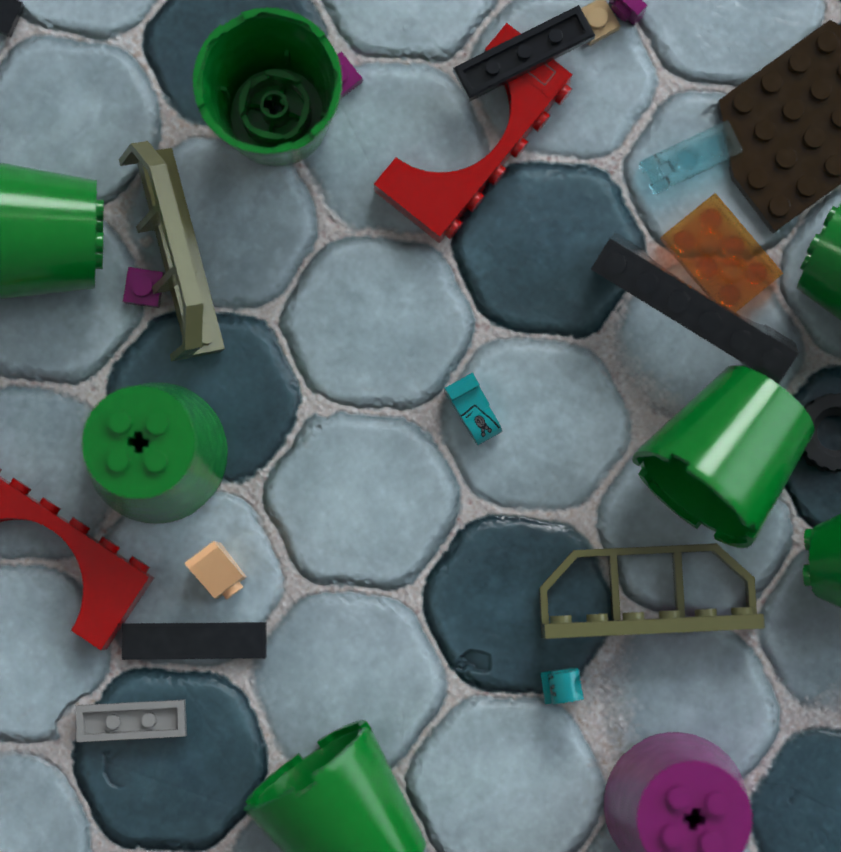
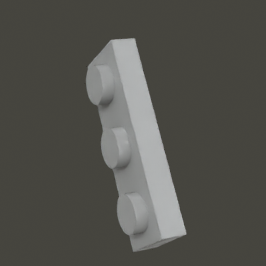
(131, 720)

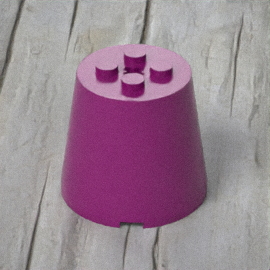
(664, 781)

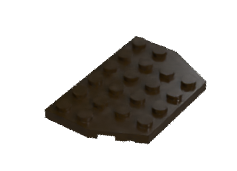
(789, 128)

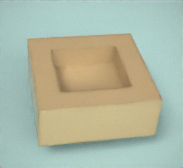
(600, 19)

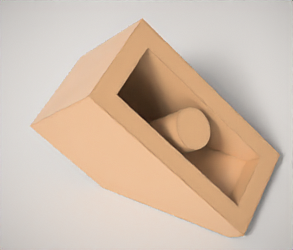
(216, 570)

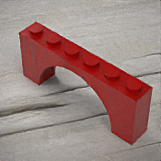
(441, 198)
(109, 580)

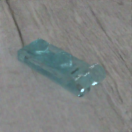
(692, 157)

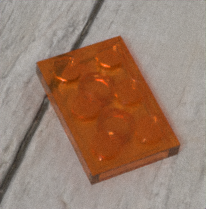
(721, 254)

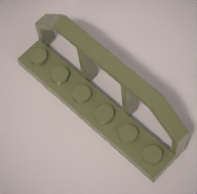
(178, 248)
(634, 622)

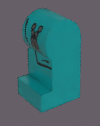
(473, 409)
(561, 685)

